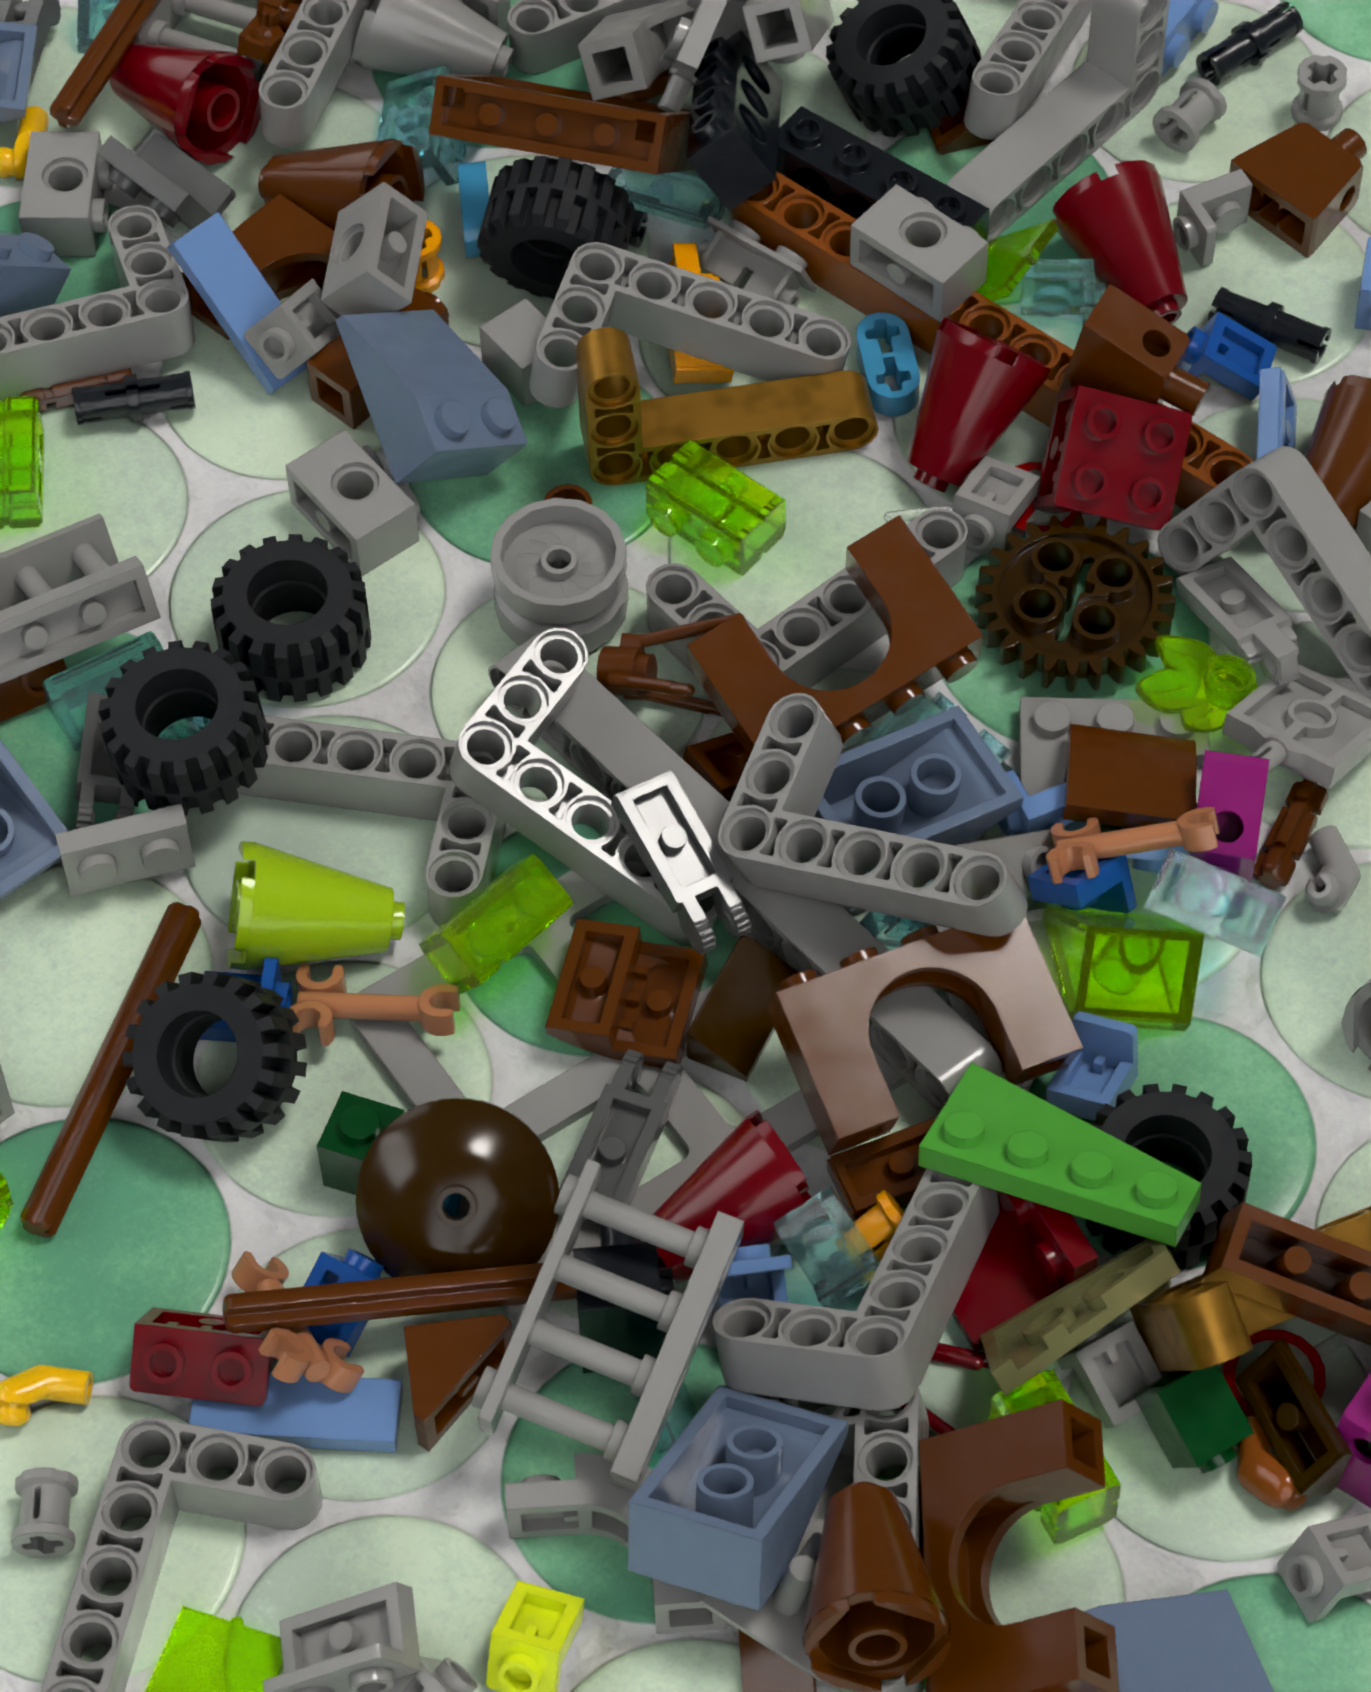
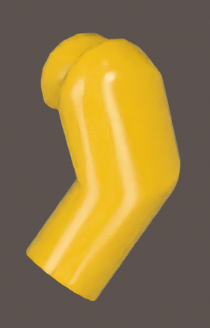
(14, 159)
(39, 1384)

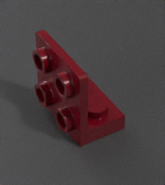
(1113, 458)
(1022, 1262)

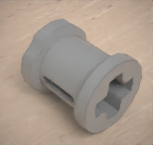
(1320, 84)
(1189, 114)
(44, 1513)

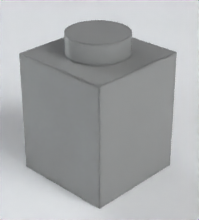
(510, 347)

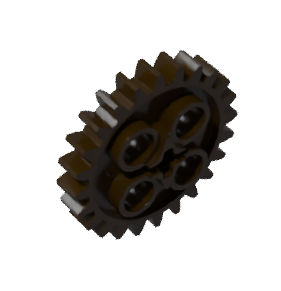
(1123, 602)

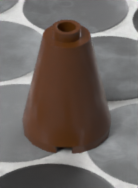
(336, 176)
(1342, 444)
(872, 1597)

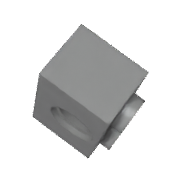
(66, 191)
(918, 252)
(374, 253)
(354, 501)

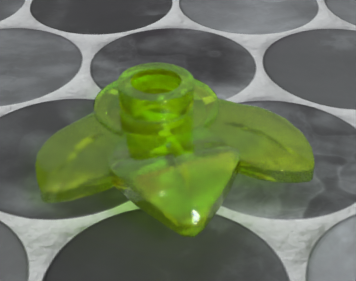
(1196, 683)

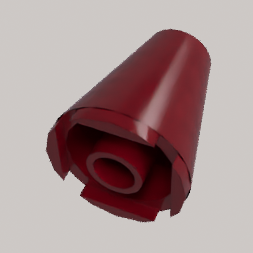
(192, 97)
(1127, 234)
(968, 402)
(743, 1177)

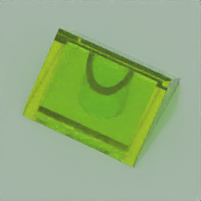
(1125, 966)

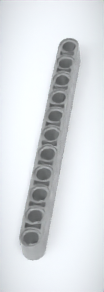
(906, 1028)

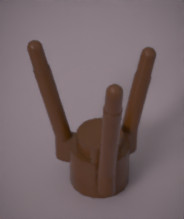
(633, 673)

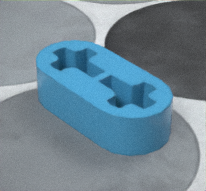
(473, 200)
(898, 362)

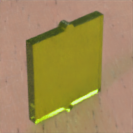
(1012, 257)
(215, 1656)

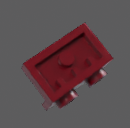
(198, 1358)

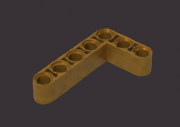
(739, 424)
(1210, 1324)

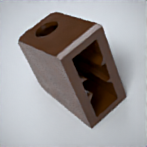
(1303, 183)
(1134, 355)

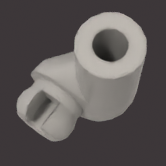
(1338, 873)

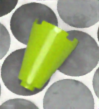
(305, 911)

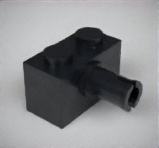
(609, 1322)

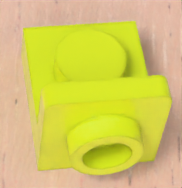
(532, 1639)

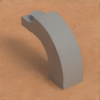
(595, 1506)

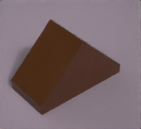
(447, 1366)

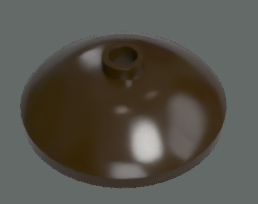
(463, 1150)

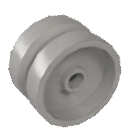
(560, 569)

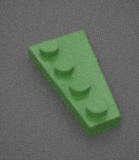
(1049, 1157)

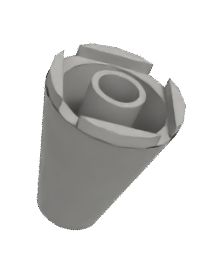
(430, 34)

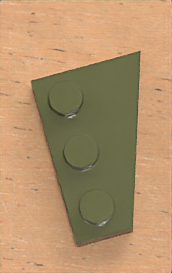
(1075, 1312)

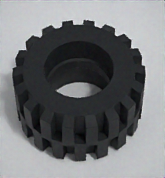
(915, 89)
(543, 214)
(287, 579)
(176, 687)
(166, 1049)
(1192, 1136)

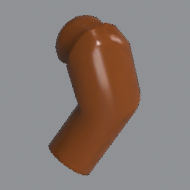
(1264, 1472)

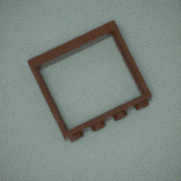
(560, 123)

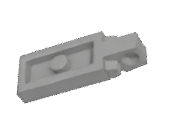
(1243, 617)

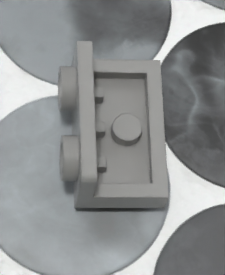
(125, 850)
(350, 1644)

